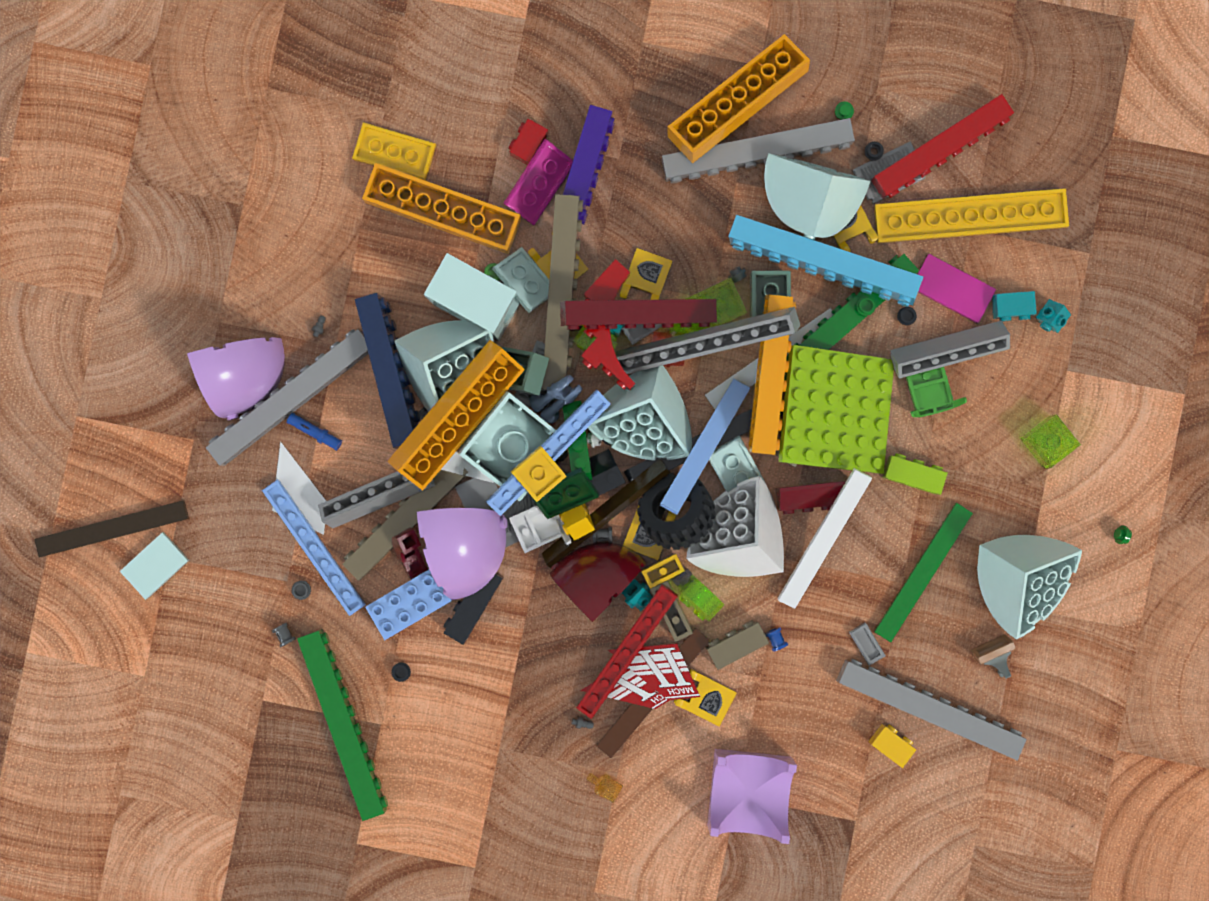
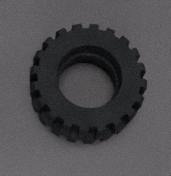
(681, 531)

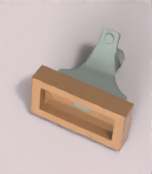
(995, 654)

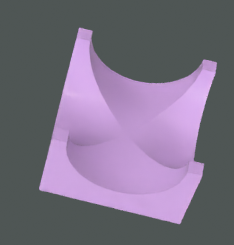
(750, 794)

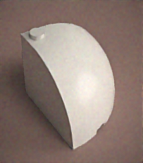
(744, 534)

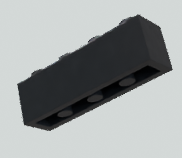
(470, 611)

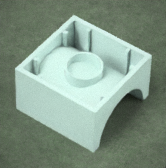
(472, 296)
(505, 439)

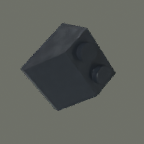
(605, 472)

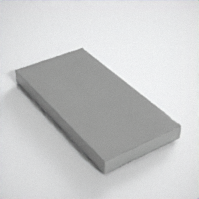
(475, 494)

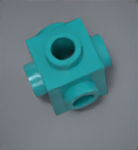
(1053, 316)
(637, 595)

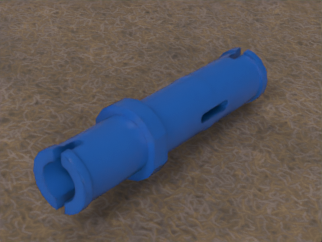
(321, 435)

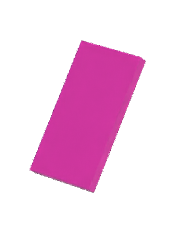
(539, 182)
(954, 288)

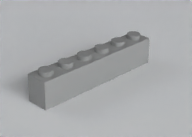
(950, 349)
(367, 499)

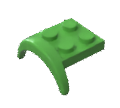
(931, 393)

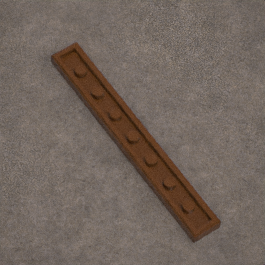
(635, 713)

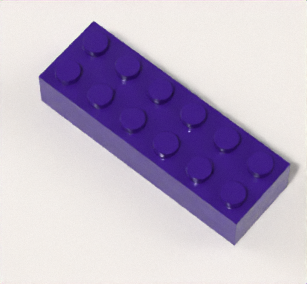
(589, 156)

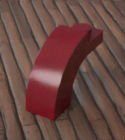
(406, 550)

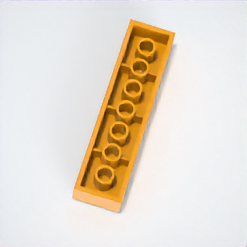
(738, 98)
(441, 208)
(770, 385)
(456, 415)

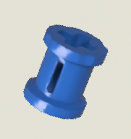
(776, 639)

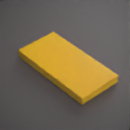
(394, 151)

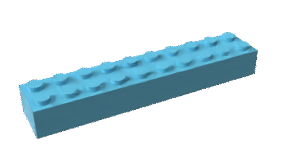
(825, 260)

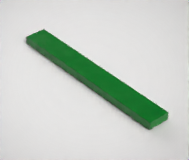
(923, 572)

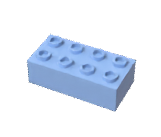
(407, 604)

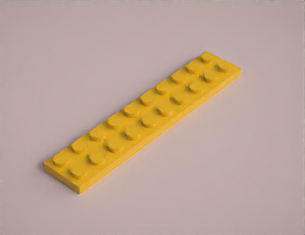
(971, 215)

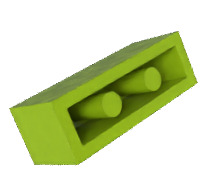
(915, 474)

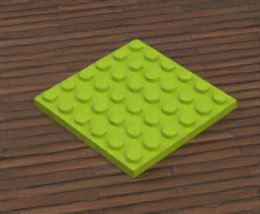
(836, 410)

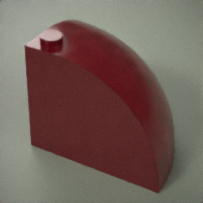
(596, 574)

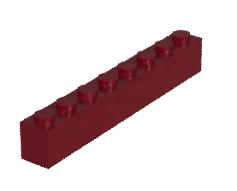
(638, 312)

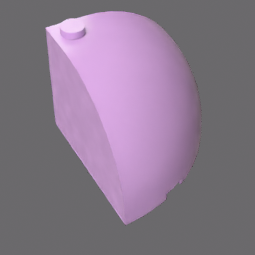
(238, 374)
(462, 547)

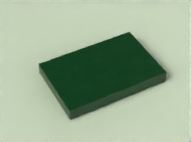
(568, 494)

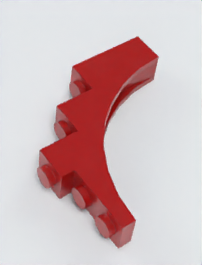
(601, 350)

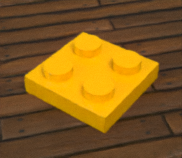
(538, 473)

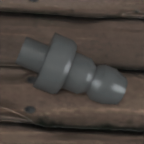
(318, 328)
(579, 722)

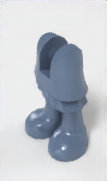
(558, 390)

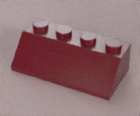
(807, 497)

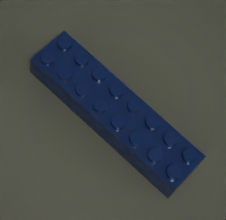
(387, 367)

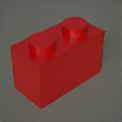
(528, 141)

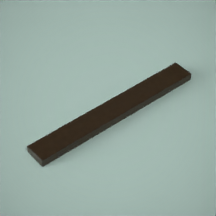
(610, 509)
(111, 528)

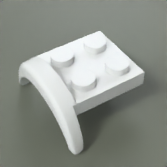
(536, 530)

